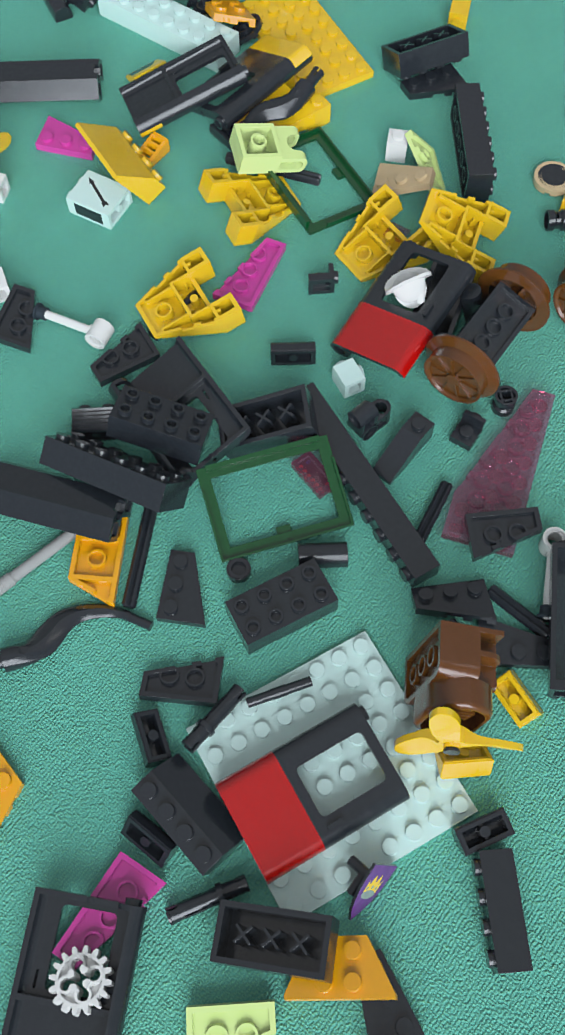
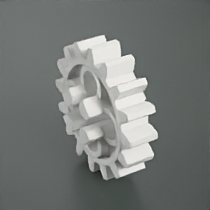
(96, 988)

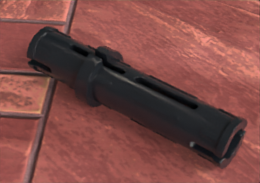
(206, 726)
(207, 899)

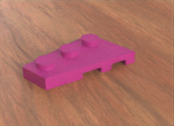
(63, 140)

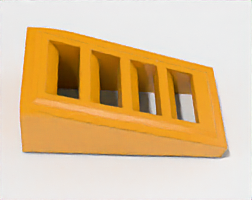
(159, 144)

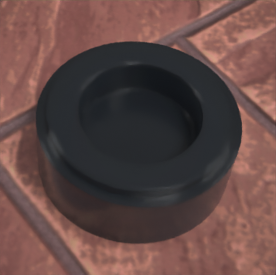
(238, 570)

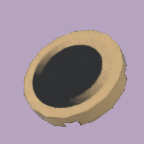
(550, 178)

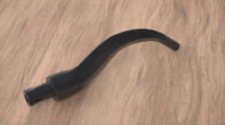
(286, 105)
(55, 629)

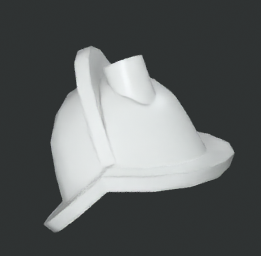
(409, 286)

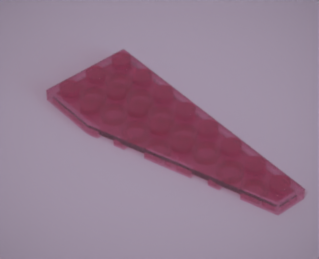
(505, 469)

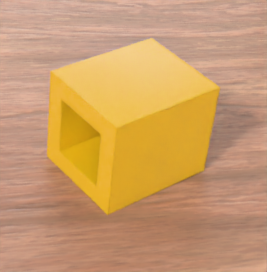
(459, 13)

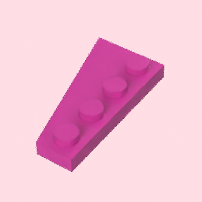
(253, 275)
(95, 927)

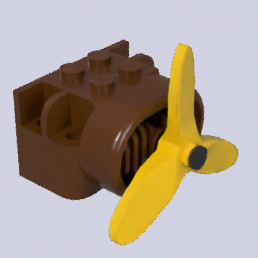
(451, 690)

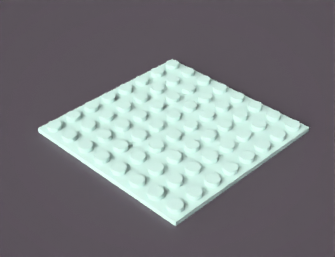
(339, 678)

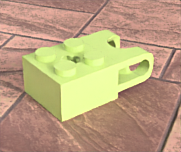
(266, 148)

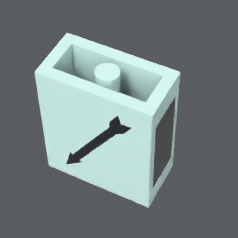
(99, 199)

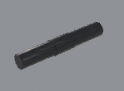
(278, 692)

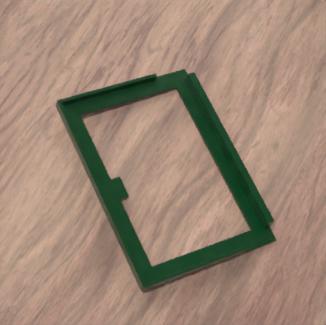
(343, 170)
(284, 533)

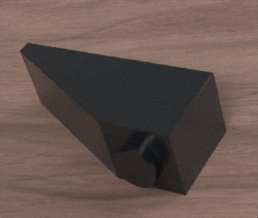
(404, 447)

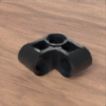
(366, 419)

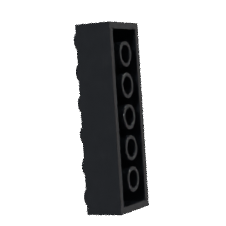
(472, 142)
(115, 472)

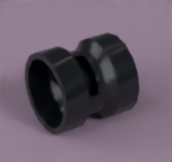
(554, 220)
(504, 401)

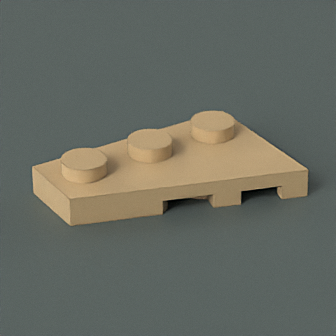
(404, 178)

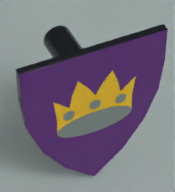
(366, 883)

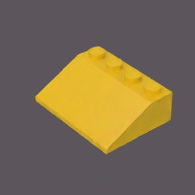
(123, 159)

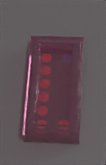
(312, 473)

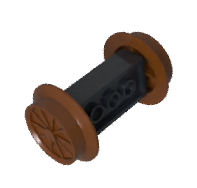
(465, 363)

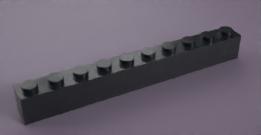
(374, 500)

